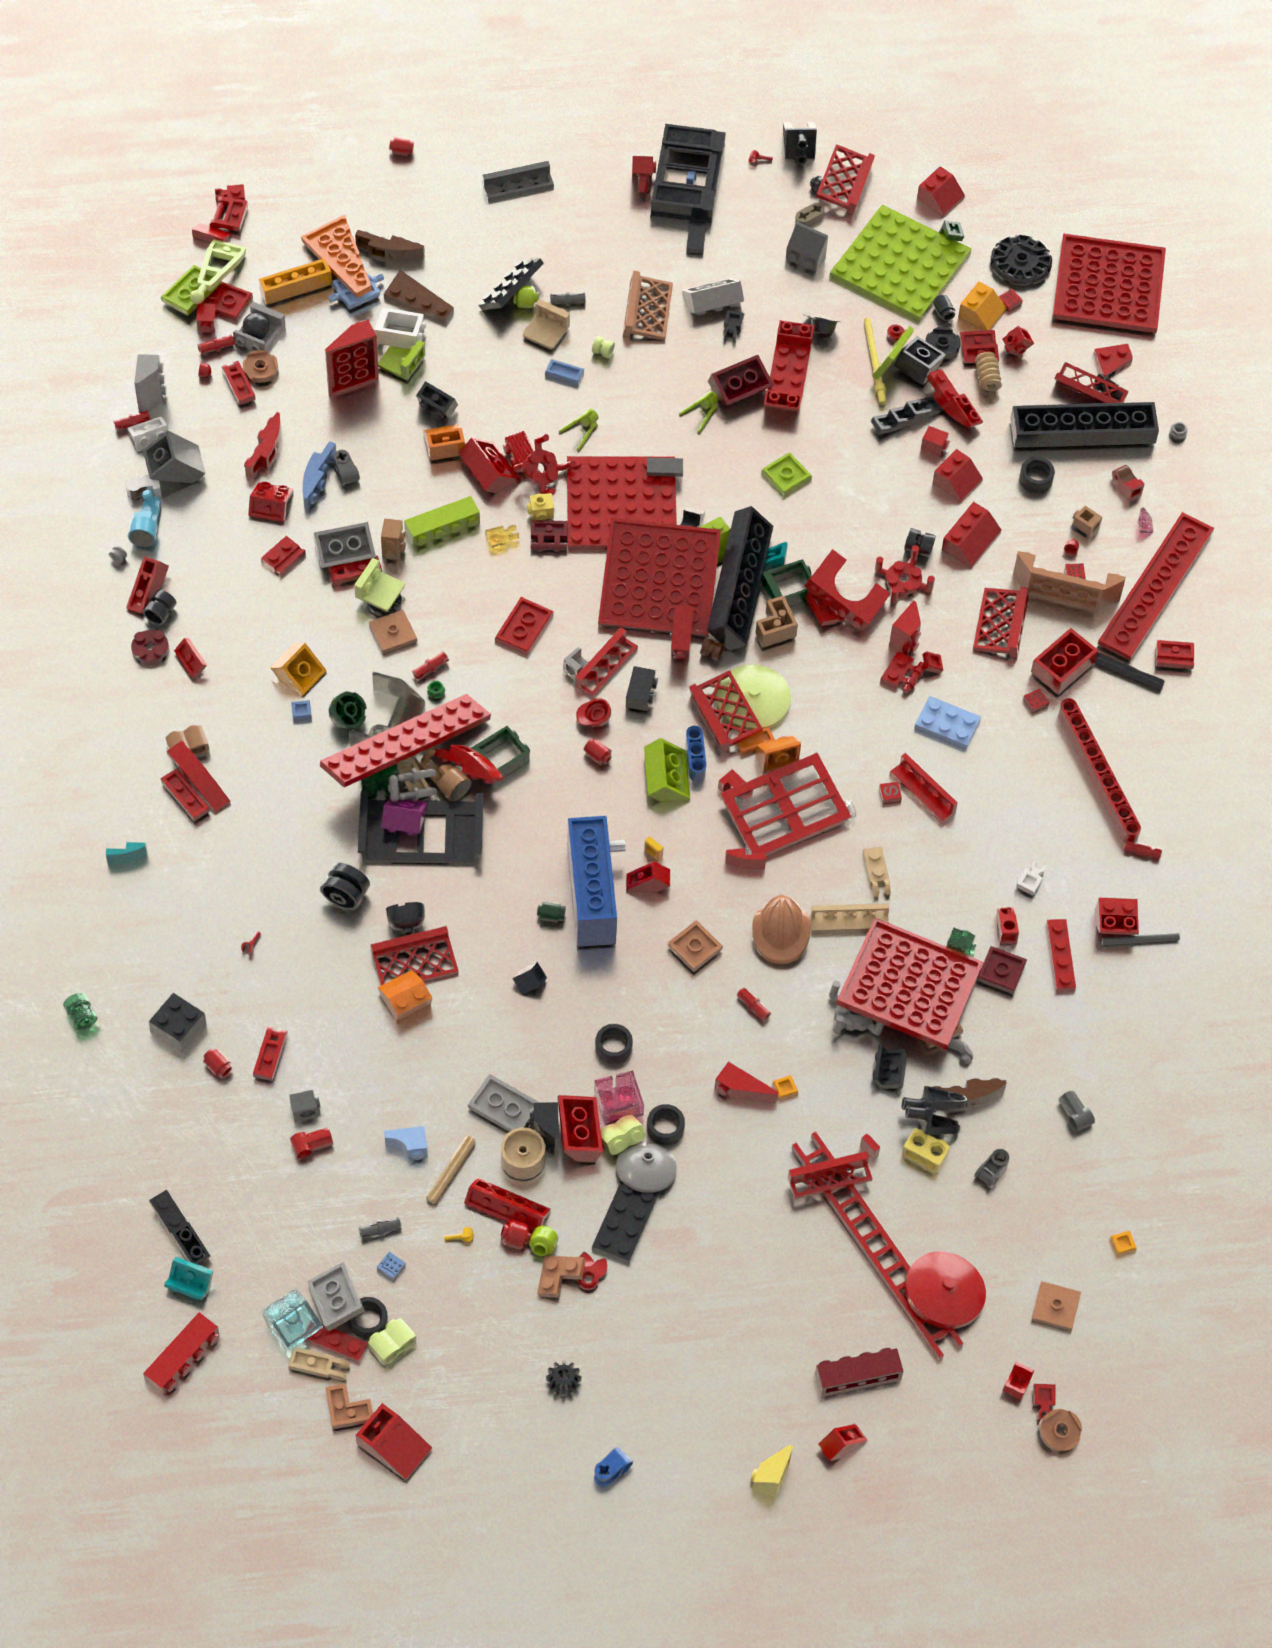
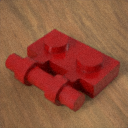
(897, 670)

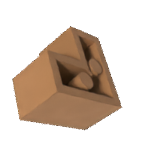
(778, 625)

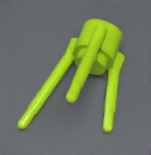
(707, 401)
(587, 419)

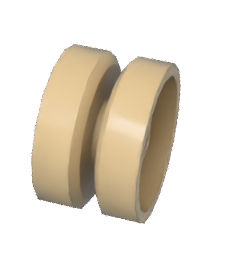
(523, 1153)

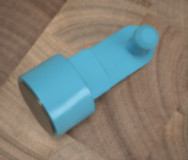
(144, 524)

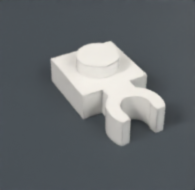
(1031, 879)

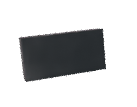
(696, 237)

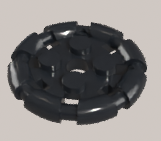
(1021, 268)

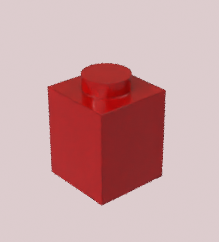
(206, 317)
(935, 441)

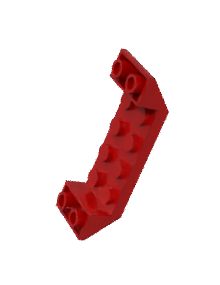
(789, 365)

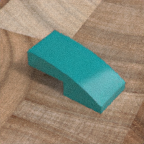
(133, 852)

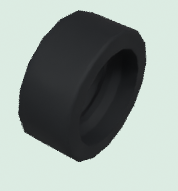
(1037, 485)
(614, 1029)
(667, 1138)
(366, 1333)

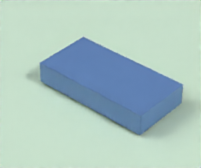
(564, 372)

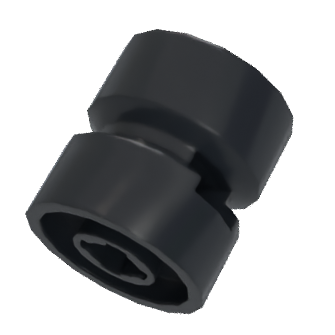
(923, 541)
(159, 607)

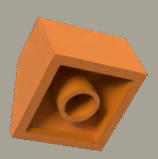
(778, 753)
(405, 995)

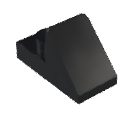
(692, 517)

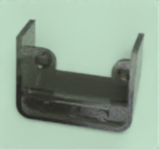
(408, 706)

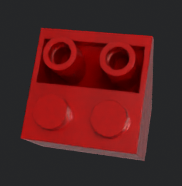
(1117, 916)

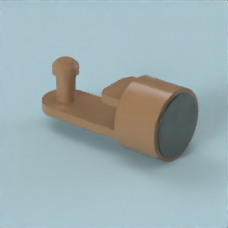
(449, 779)

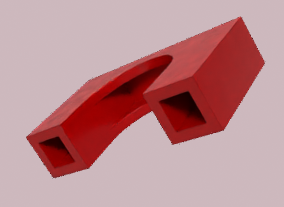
(856, 612)

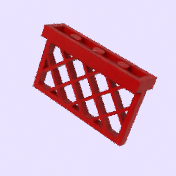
(857, 186)
(1016, 626)
(711, 718)
(411, 942)

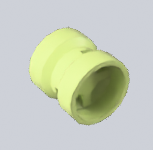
(603, 347)

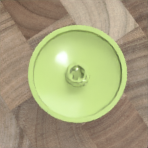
(764, 691)

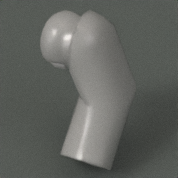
(964, 1049)

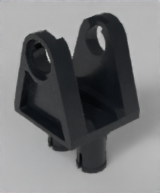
(799, 142)
(925, 1107)

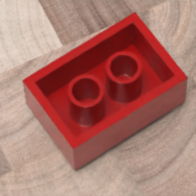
(1064, 661)

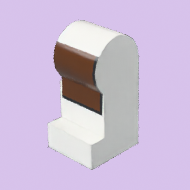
(137, 485)

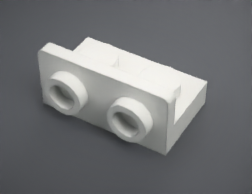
(147, 432)

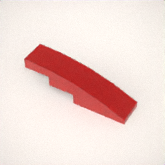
(198, 776)

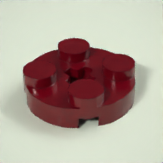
(146, 638)

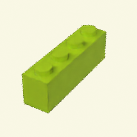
(442, 521)

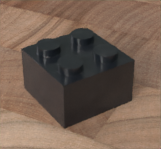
(177, 1022)

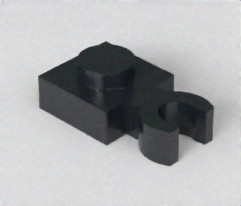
(733, 322)

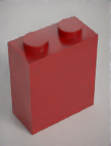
(682, 632)

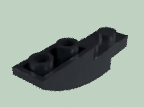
(178, 1228)

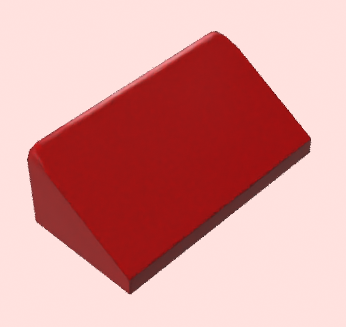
(209, 233)

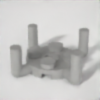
(846, 1020)

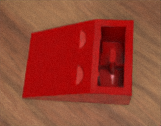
(392, 1441)

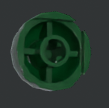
(347, 710)

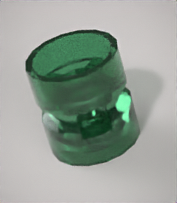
(80, 1011)

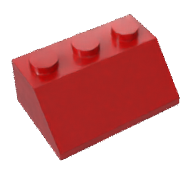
(488, 465)
(971, 535)
(580, 1127)

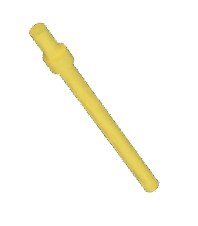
(880, 386)

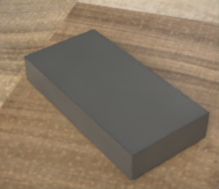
(665, 467)

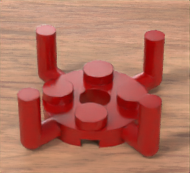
(549, 462)
(907, 570)

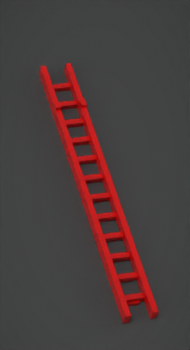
(872, 1257)

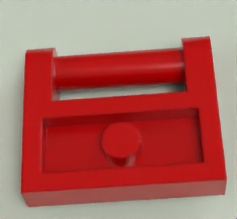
(234, 215)

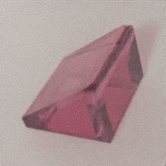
(1145, 521)

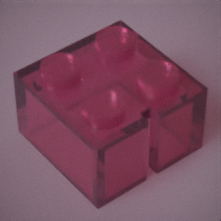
(621, 1100)

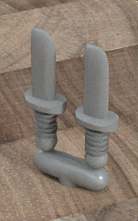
(413, 775)

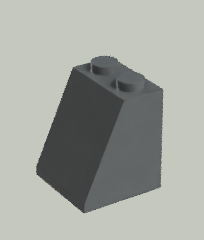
(174, 459)

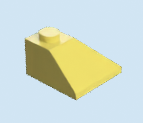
(772, 1472)

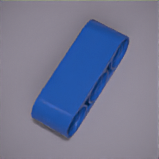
(698, 761)

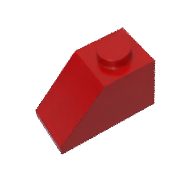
(648, 878)
(842, 1441)

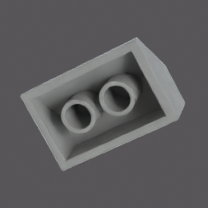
(714, 296)
(149, 382)
(344, 545)

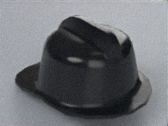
(822, 326)

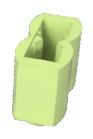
(623, 1133)
(391, 1341)

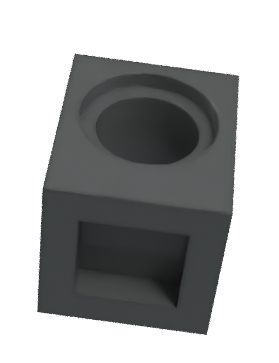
(304, 1105)

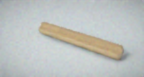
(450, 1170)

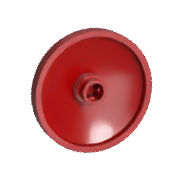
(945, 1290)

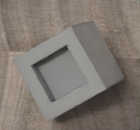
(574, 662)

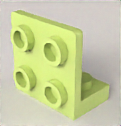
(377, 587)

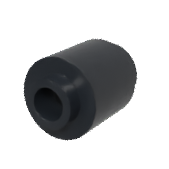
(944, 307)

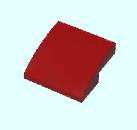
(977, 342)

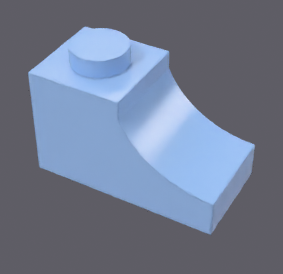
(409, 1140)

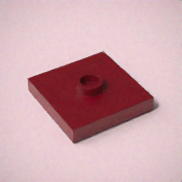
(1002, 969)

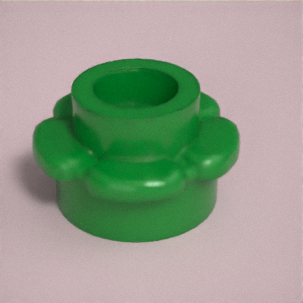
(435, 685)

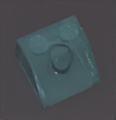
(291, 1319)

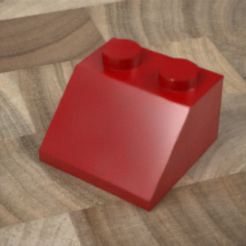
(940, 191)
(957, 476)
(906, 630)

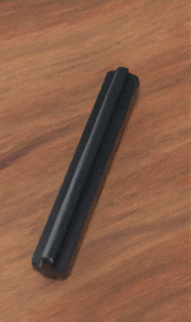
(1130, 671)

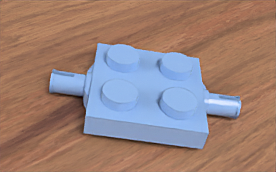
(349, 299)

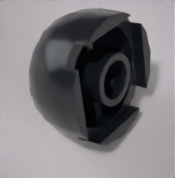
(406, 917)

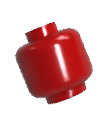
(515, 1234)

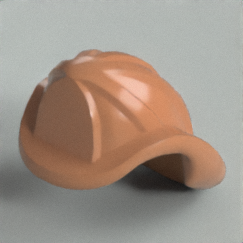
(781, 930)

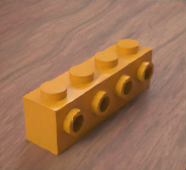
(295, 281)

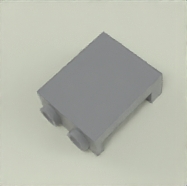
(276, 322)

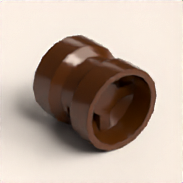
(712, 649)

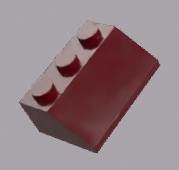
(740, 380)

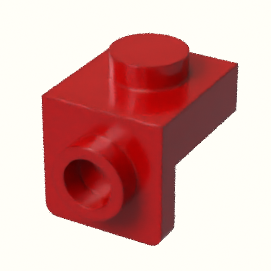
(1018, 1380)

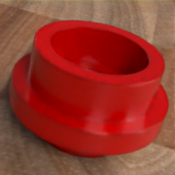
(894, 336)

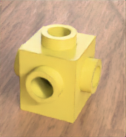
(541, 507)

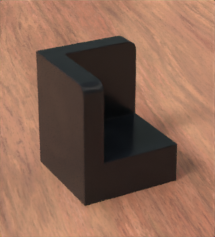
(529, 978)

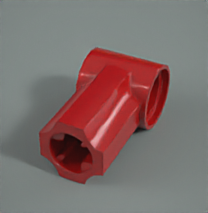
(305, 1143)

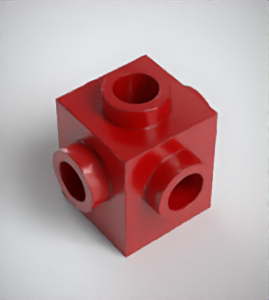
(1017, 341)

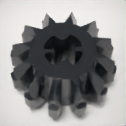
(563, 1385)

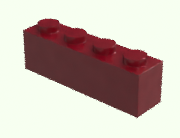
(858, 1371)

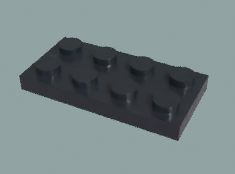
(510, 284)
(625, 1223)

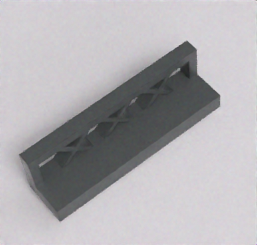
(516, 177)

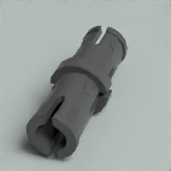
(568, 298)
(379, 1227)

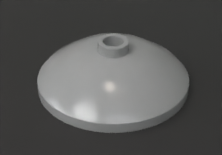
(646, 1174)

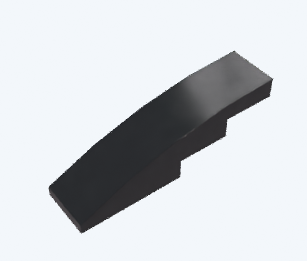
(905, 416)

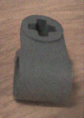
(345, 468)
(991, 1170)

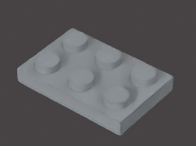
(502, 1104)
(335, 1296)

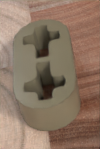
(809, 214)

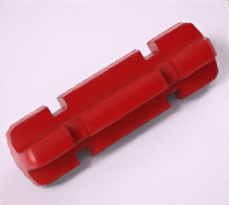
(1142, 849)

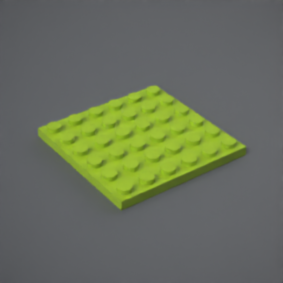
(900, 262)

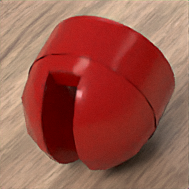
(204, 370)
(1071, 547)

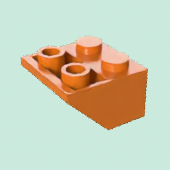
(444, 441)

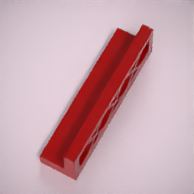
(1085, 389)
(600, 659)
(924, 789)
(827, 1168)
(505, 1204)

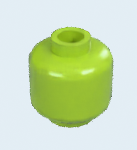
(526, 297)
(543, 1240)

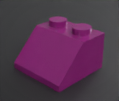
(404, 816)

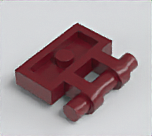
(548, 530)

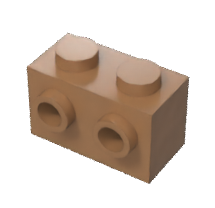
(392, 539)

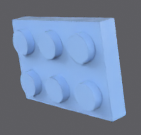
(947, 722)

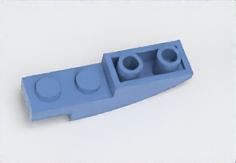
(315, 473)

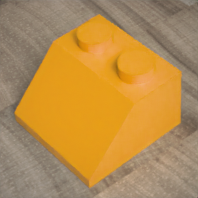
(982, 307)
(298, 668)

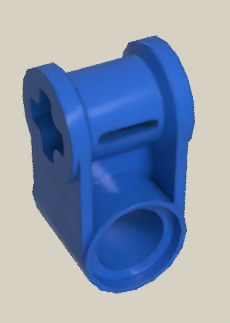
(613, 1465)

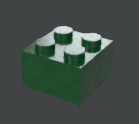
(379, 782)

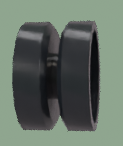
(345, 886)

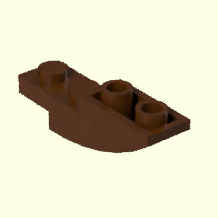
(394, 249)
(978, 1091)

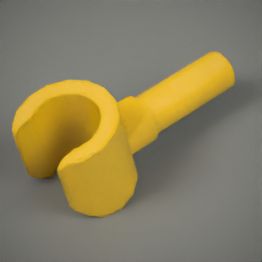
(466, 1236)

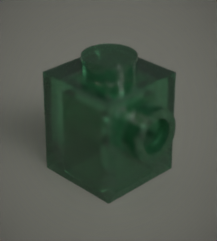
(962, 941)

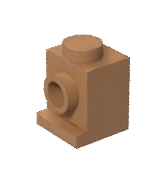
(1087, 520)

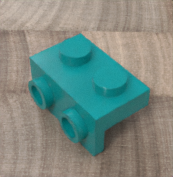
(189, 1279)

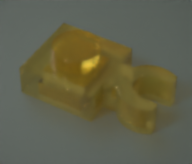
(498, 536)

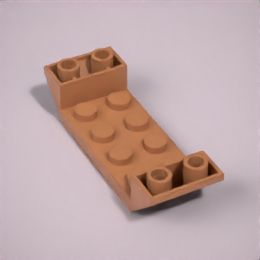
(1065, 587)

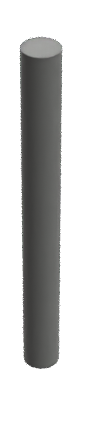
(1140, 938)

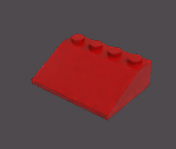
(352, 358)

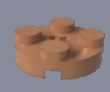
(260, 375)
(1072, 1431)

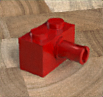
(643, 168)

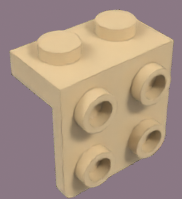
(547, 325)

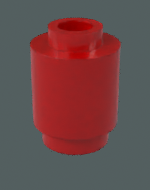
(401, 146)
(598, 751)
(217, 1063)

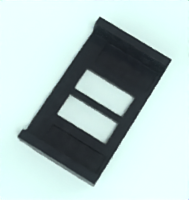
(687, 201)
(462, 833)

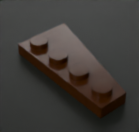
(415, 296)

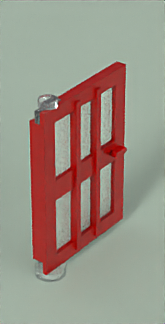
(786, 806)

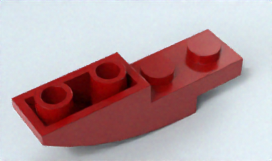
(954, 404)
(265, 452)
(471, 762)

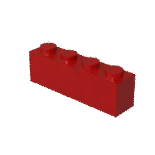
(181, 1354)

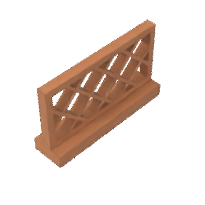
(634, 300)

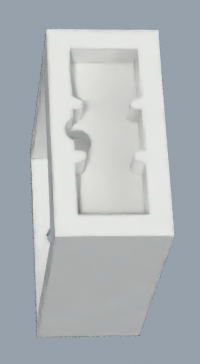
(399, 318)

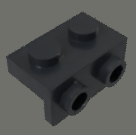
(890, 1067)

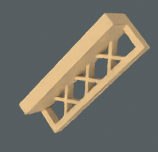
(846, 918)

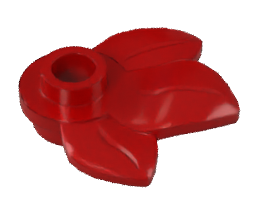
(593, 1271)

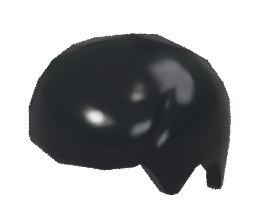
(256, 325)

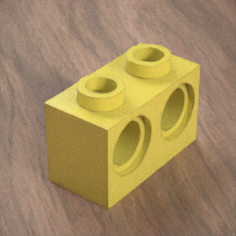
(923, 1154)

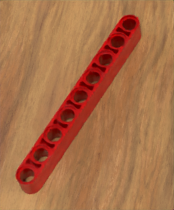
(1102, 777)

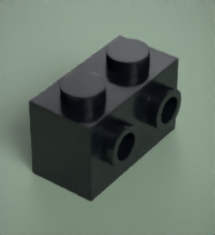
(436, 400)
(640, 688)

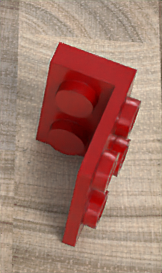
(269, 501)

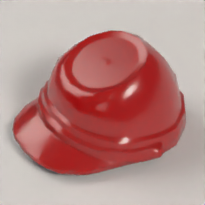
(594, 713)

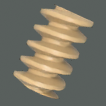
(988, 372)

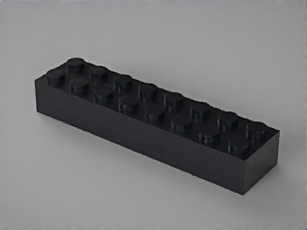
(1084, 424)
(740, 578)

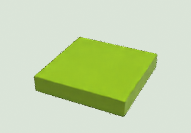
(786, 474)

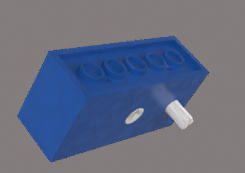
(592, 880)

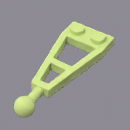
(219, 250)

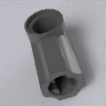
(1078, 1115)

